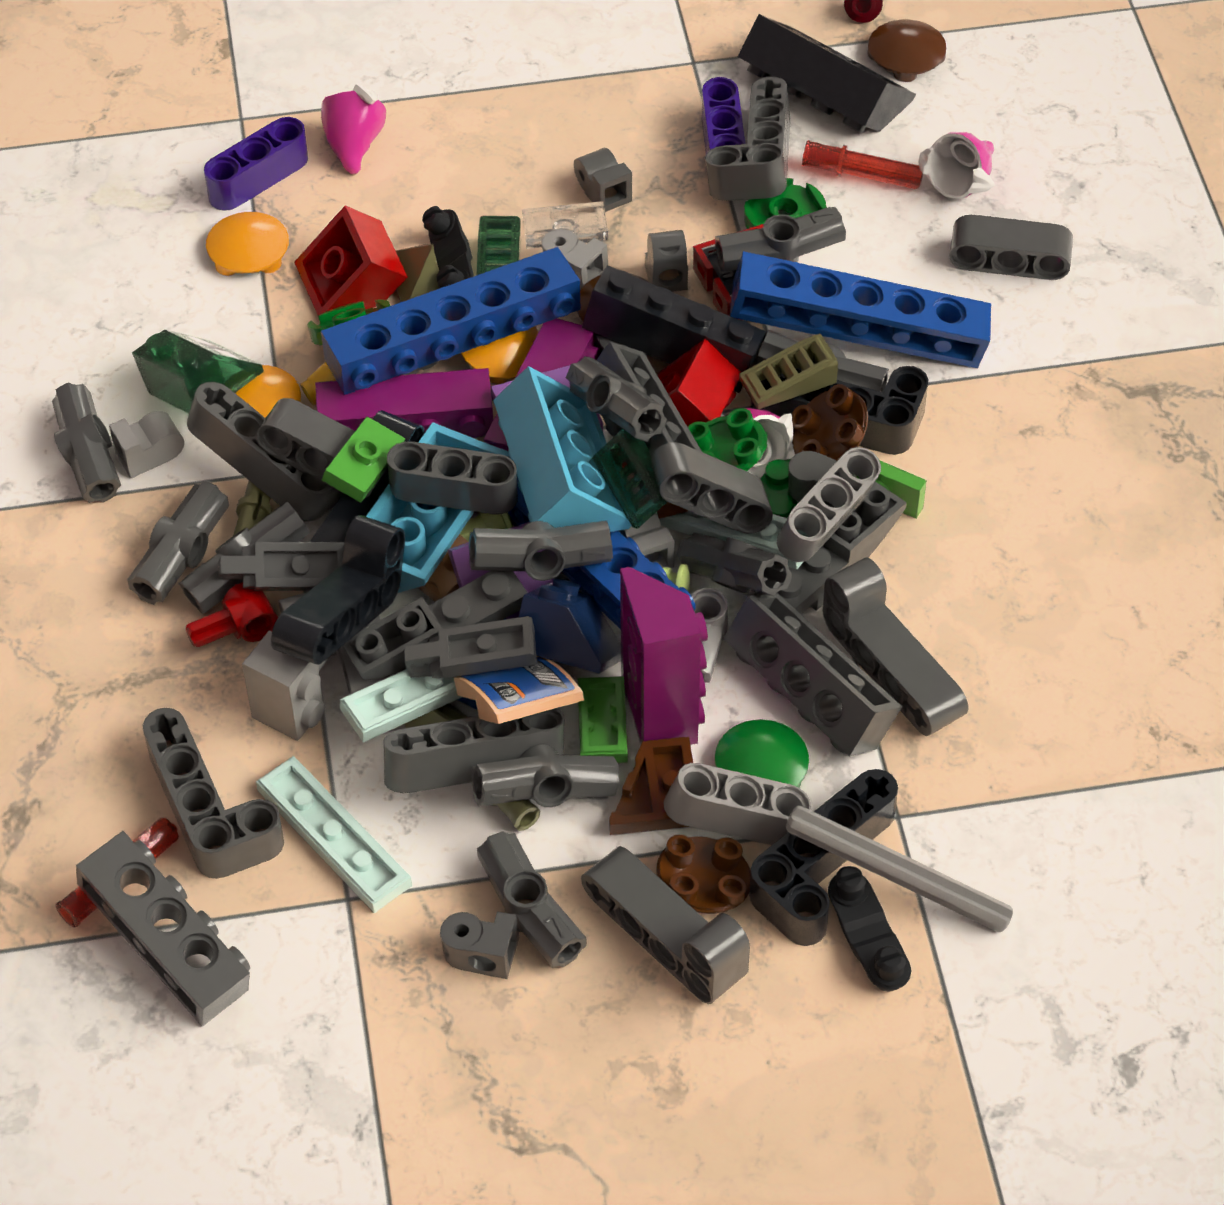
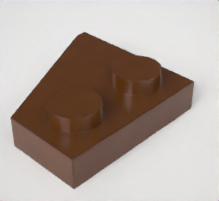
(647, 785)

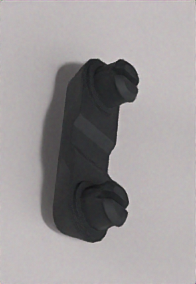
(449, 245)
(868, 930)

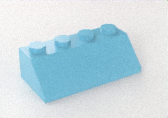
(553, 446)
(427, 527)

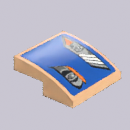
(519, 690)

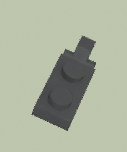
(282, 565)
(474, 649)

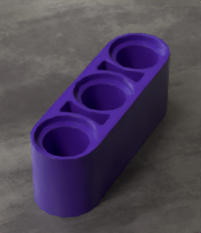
(721, 114)
(256, 163)

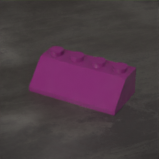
(661, 658)

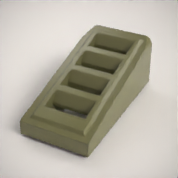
(800, 355)

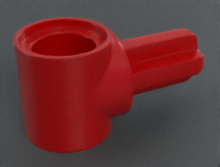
(244, 614)

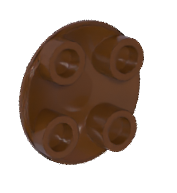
(907, 48)
(830, 423)
(705, 872)

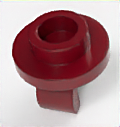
(863, 10)

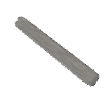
(899, 869)

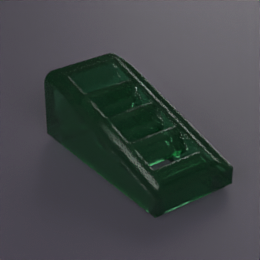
(495, 236)
(609, 462)

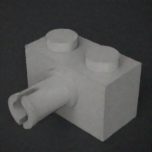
(283, 689)

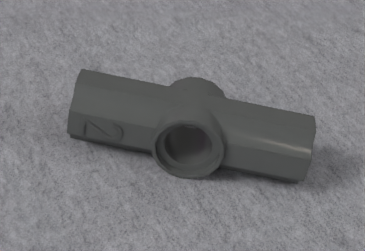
(616, 398)
(178, 542)

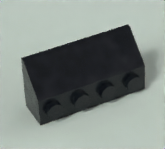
(824, 75)
(665, 322)

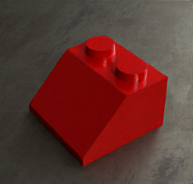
(350, 263)
(700, 383)

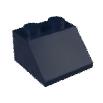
(571, 627)

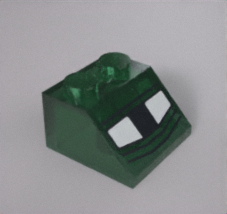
(179, 363)

